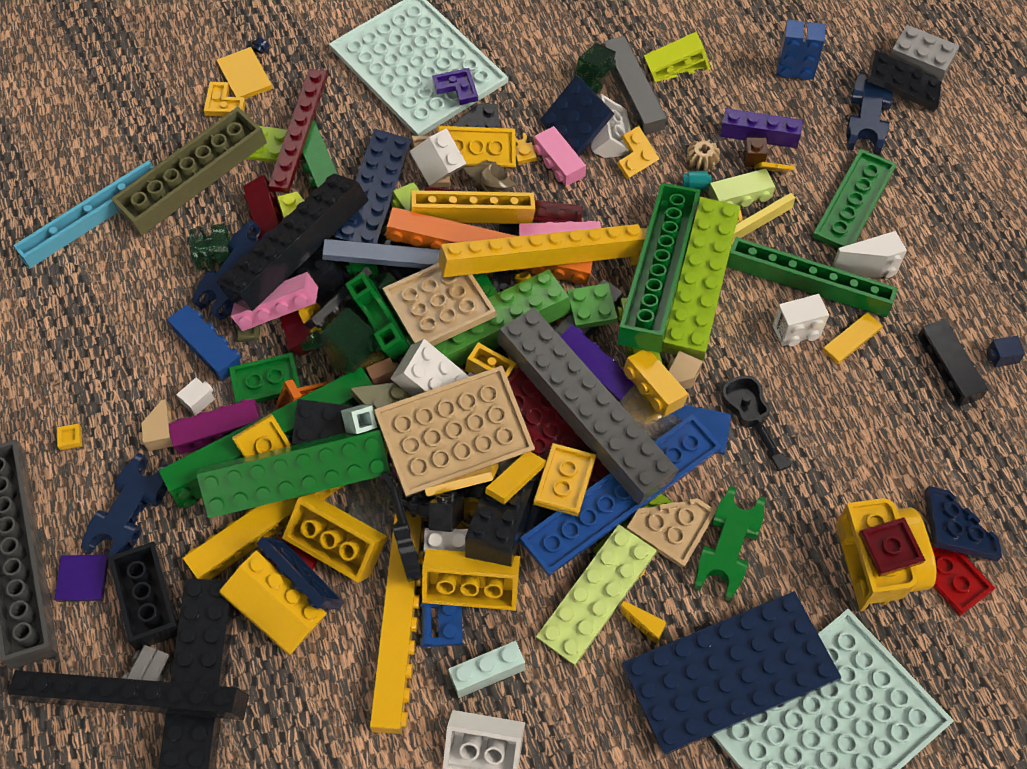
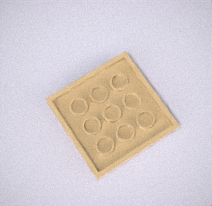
(438, 306)

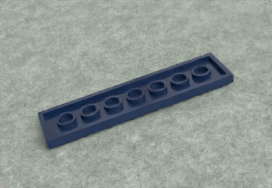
(378, 179)

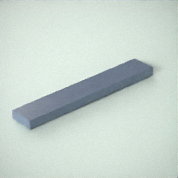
(379, 254)

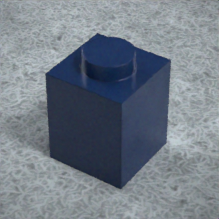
(1005, 351)

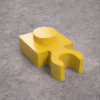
(524, 151)

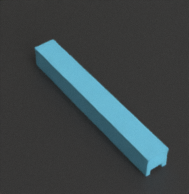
(75, 221)

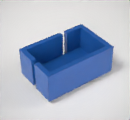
(797, 55)

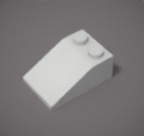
(872, 257)

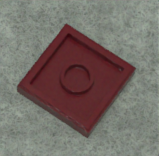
(891, 547)

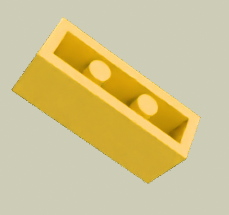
(655, 382)

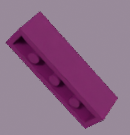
(207, 427)

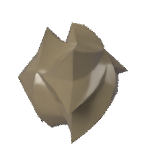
(490, 177)

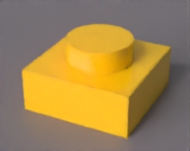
(69, 436)

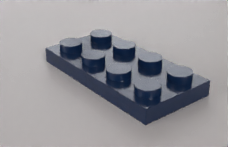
(301, 574)

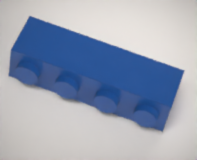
(204, 341)

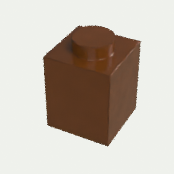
(755, 151)

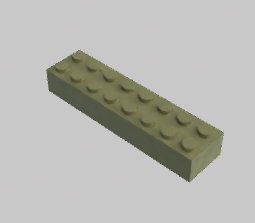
(189, 170)

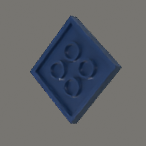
(578, 115)

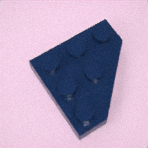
(958, 528)

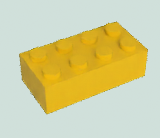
(334, 537)
(468, 582)

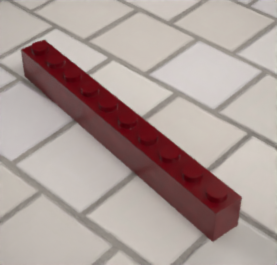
(267, 214)

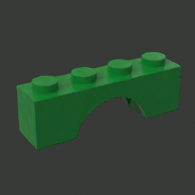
(385, 327)

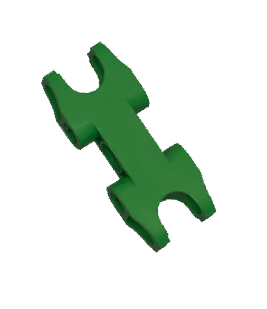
(724, 559)

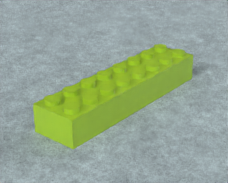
(701, 278)

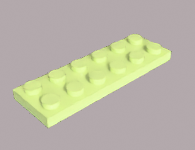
(596, 594)

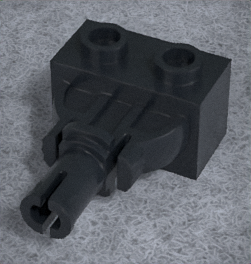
(443, 511)

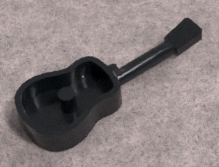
(745, 399)
(402, 533)

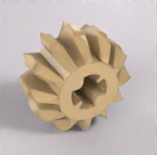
(703, 154)

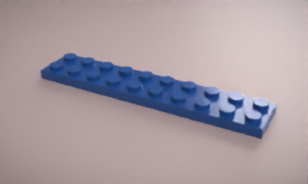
(609, 504)

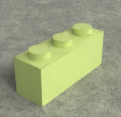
(743, 189)

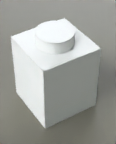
(196, 396)

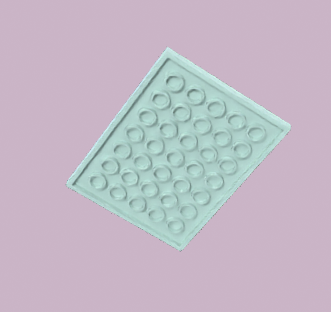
(401, 53)
(863, 721)

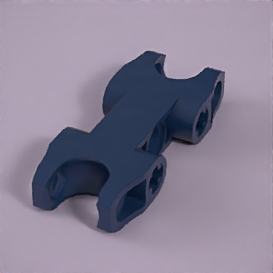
(868, 124)
(238, 247)
(121, 519)

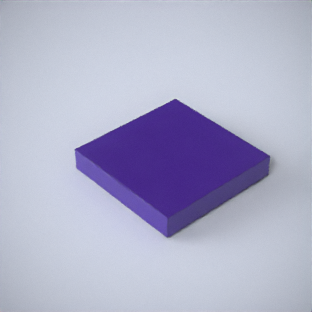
(81, 578)

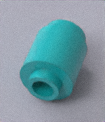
(697, 180)

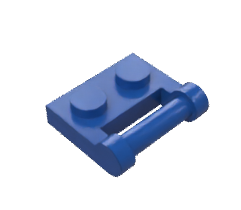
(448, 622)

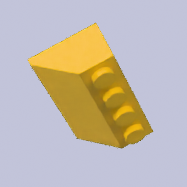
(272, 603)

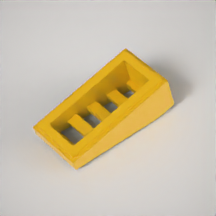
(644, 621)

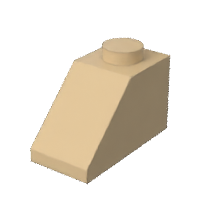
(156, 429)

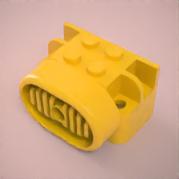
(866, 583)

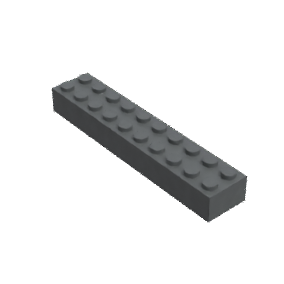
(587, 406)
(25, 604)

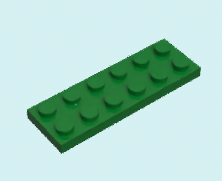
(854, 200)

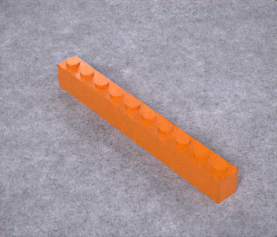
(432, 231)

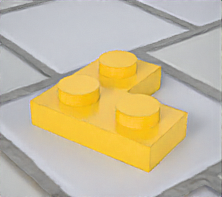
(219, 103)
(641, 154)

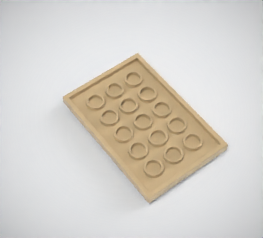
(453, 430)

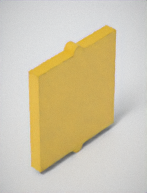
(774, 167)

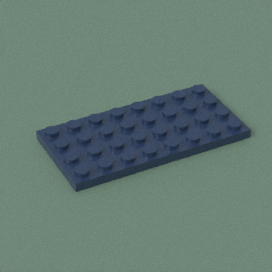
(730, 672)

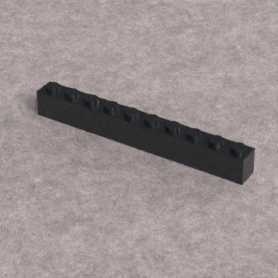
(129, 694)

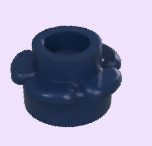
(260, 45)

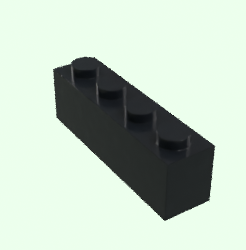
(952, 362)

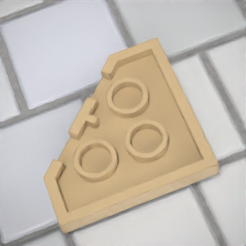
(672, 527)

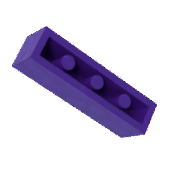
(776, 129)
(598, 362)

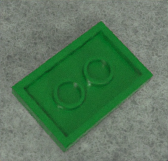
(263, 378)

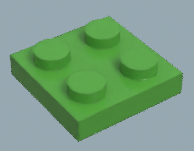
(592, 306)

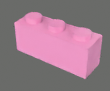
(559, 156)

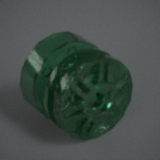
(209, 246)

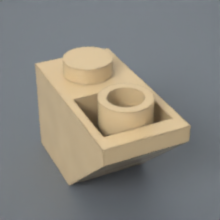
(685, 369)

